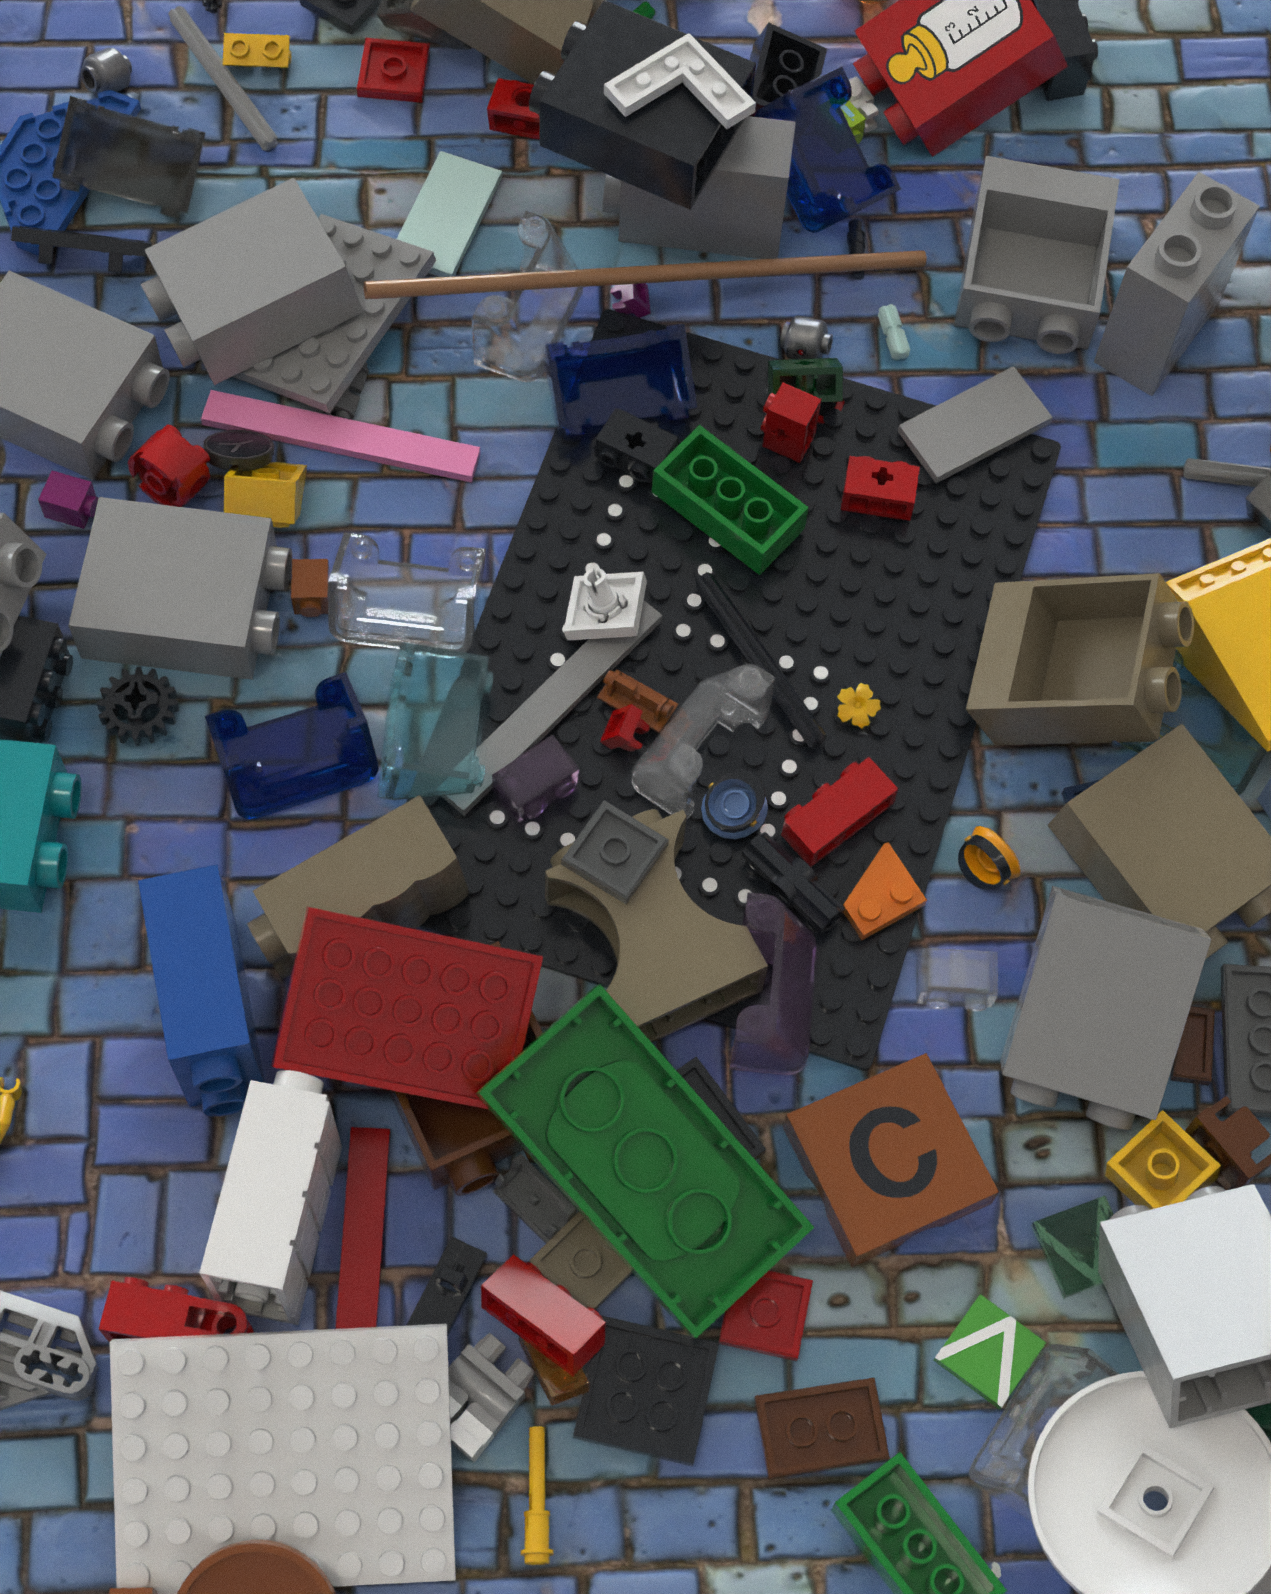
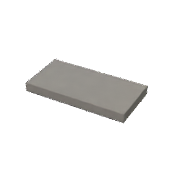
(974, 424)

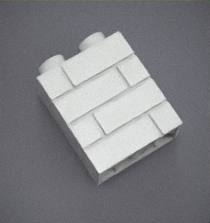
(273, 1198)

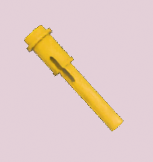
(536, 1518)

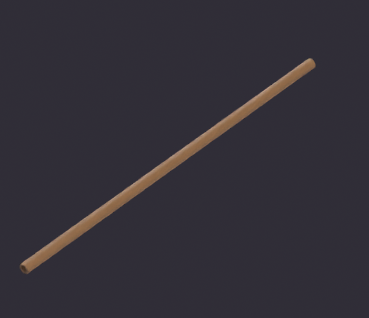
(641, 274)

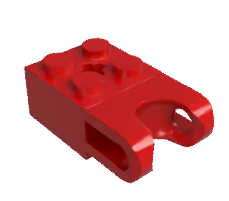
(148, 1312)

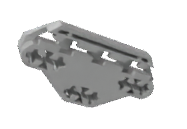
(18, 1351)

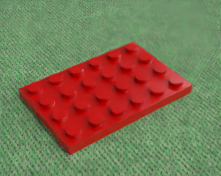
(403, 1007)

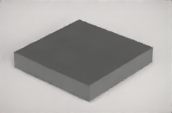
(615, 852)

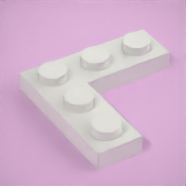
(675, 64)

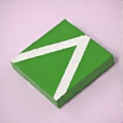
(989, 1351)

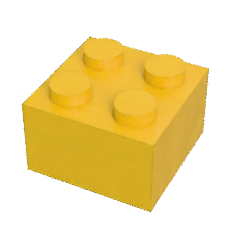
(1161, 1165)

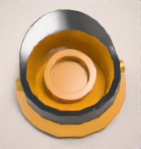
(987, 859)

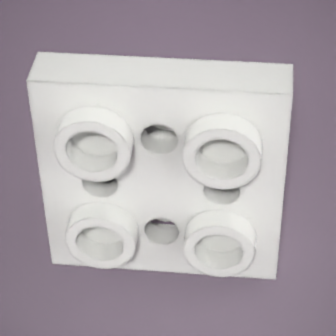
(601, 599)

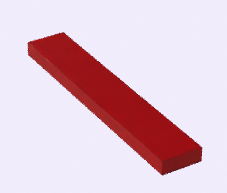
(363, 1228)

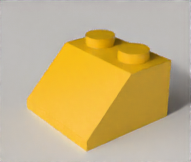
(266, 492)

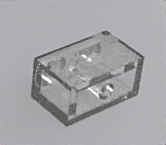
(956, 978)

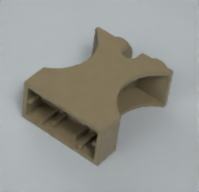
(668, 951)

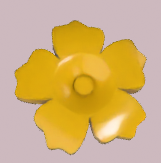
(857, 705)

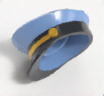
(735, 804)

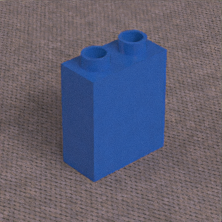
(201, 988)

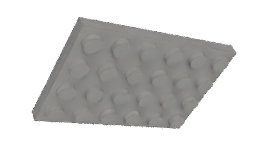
(326, 364)

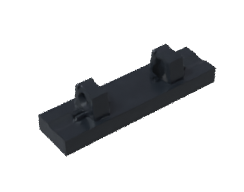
(49, 238)
(458, 1267)

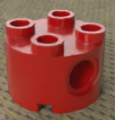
(170, 467)

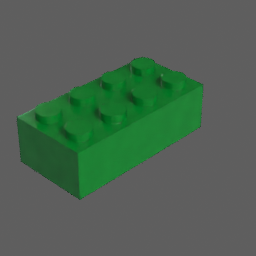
(729, 499)
(911, 1535)

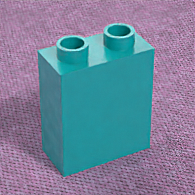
(32, 801)

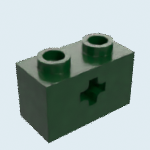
(814, 376)

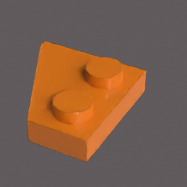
(882, 895)

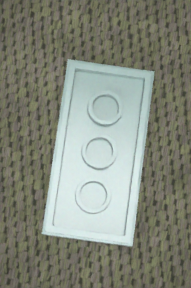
(450, 210)

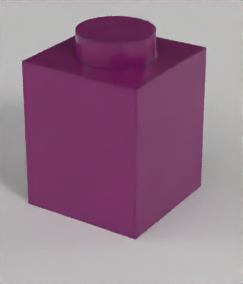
(68, 499)

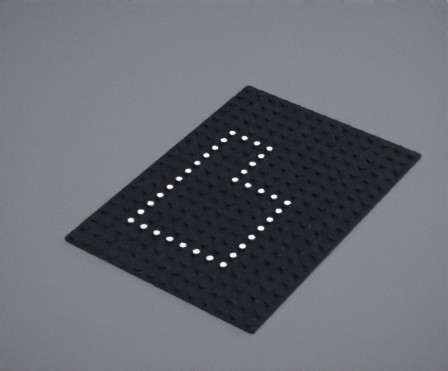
(834, 610)

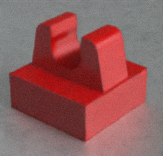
(622, 727)

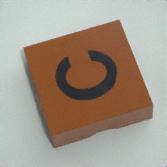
(889, 1159)

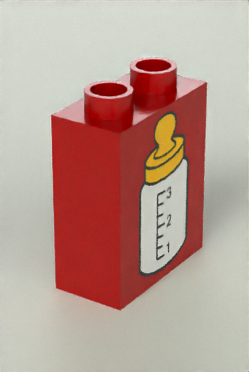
(954, 63)

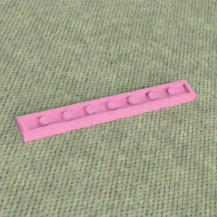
(342, 436)

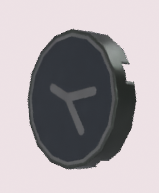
(240, 448)

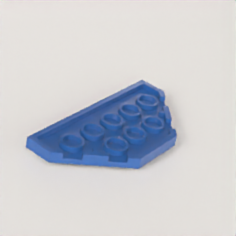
(27, 167)

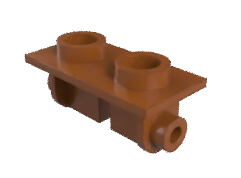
(624, 690)

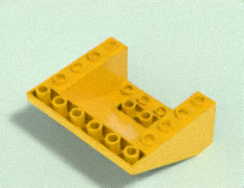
(1233, 634)

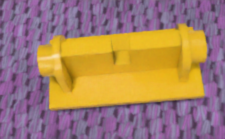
(256, 50)

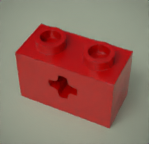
(790, 421)
(880, 487)

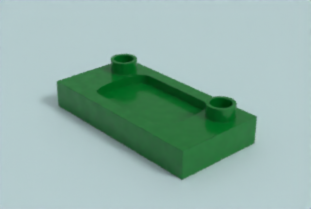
(645, 1161)

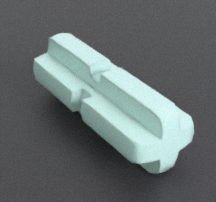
(895, 335)

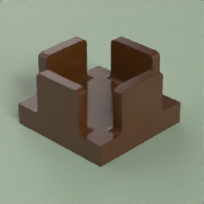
(1231, 1143)

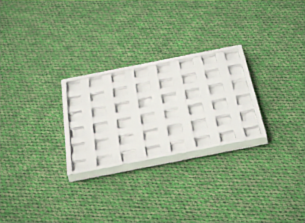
(288, 1442)

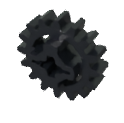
(124, 699)

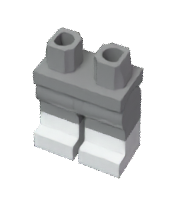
(487, 1390)

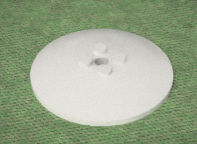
(1115, 1448)

